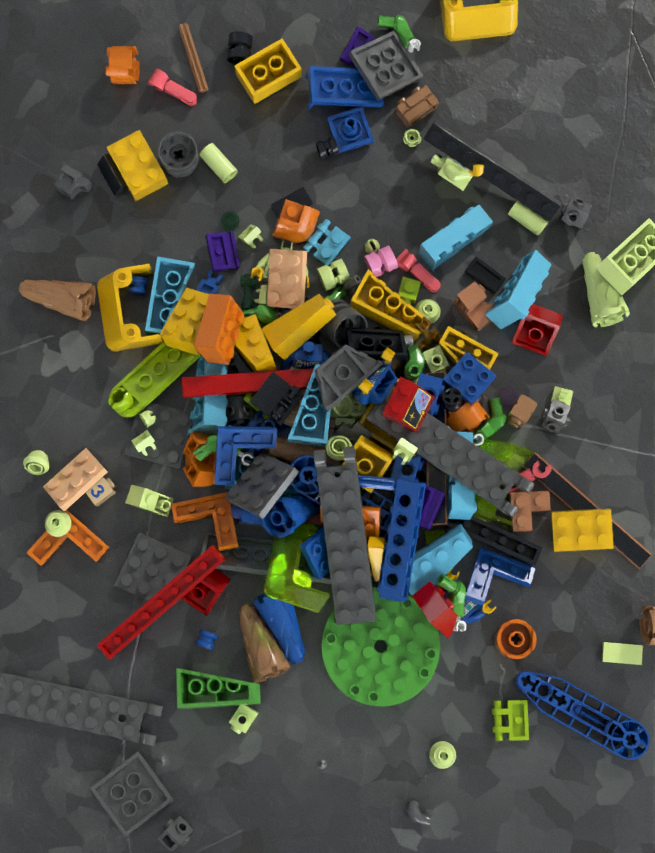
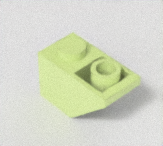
(149, 500)

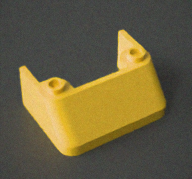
(478, 21)
(117, 335)

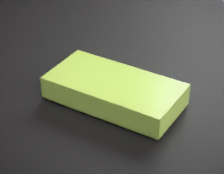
(622, 653)

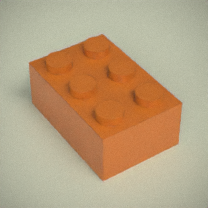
(219, 329)

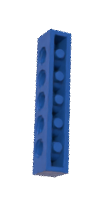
(434, 386)
(406, 551)

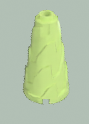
(604, 300)

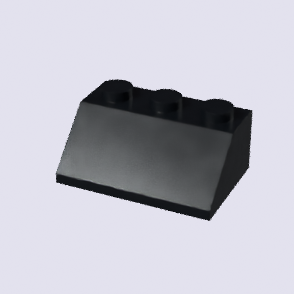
(375, 341)

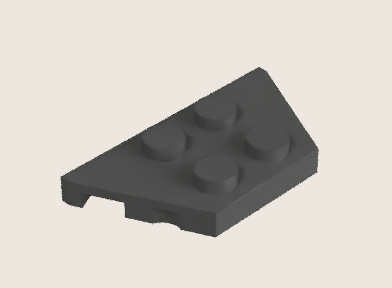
(343, 374)

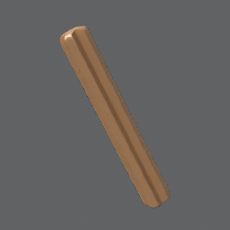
(193, 58)

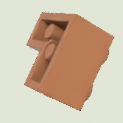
(473, 306)
(527, 503)

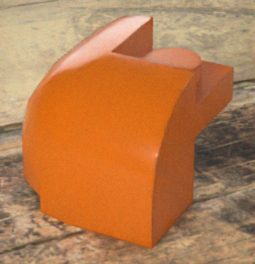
(295, 222)
(198, 473)

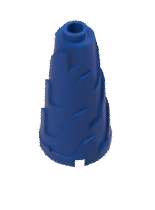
(289, 514)
(283, 625)

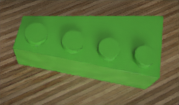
(209, 690)

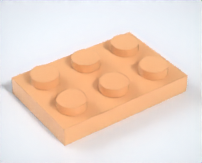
(286, 278)
(75, 479)

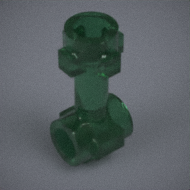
(248, 283)

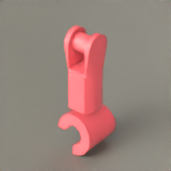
(160, 81)
(408, 261)
(531, 474)

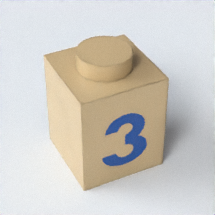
(101, 491)

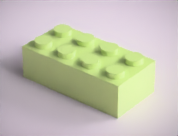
(630, 259)

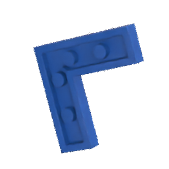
(238, 437)
(491, 563)

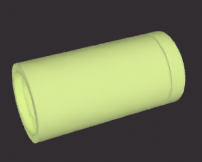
(218, 163)
(528, 218)

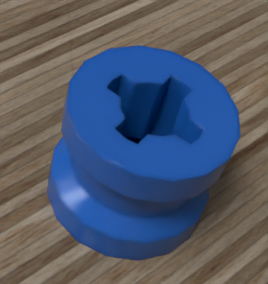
(137, 286)
(206, 639)

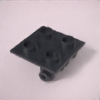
(276, 398)

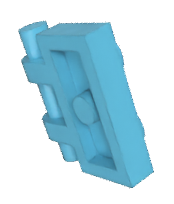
(332, 245)

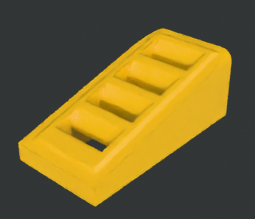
(376, 552)

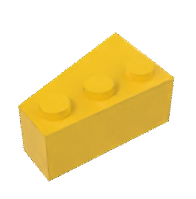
(457, 344)
(253, 346)

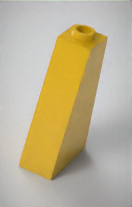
(298, 325)

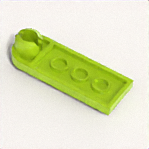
(149, 379)

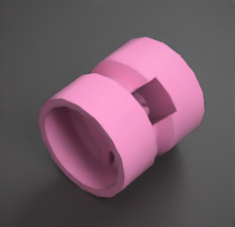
(381, 261)

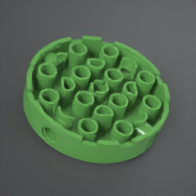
(387, 675)

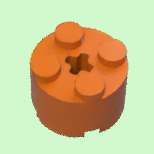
(123, 66)
(467, 417)
(523, 631)

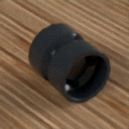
(240, 46)

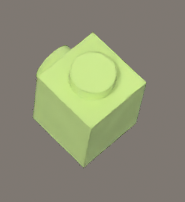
(435, 360)

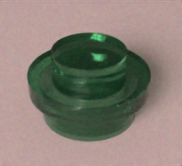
(230, 220)

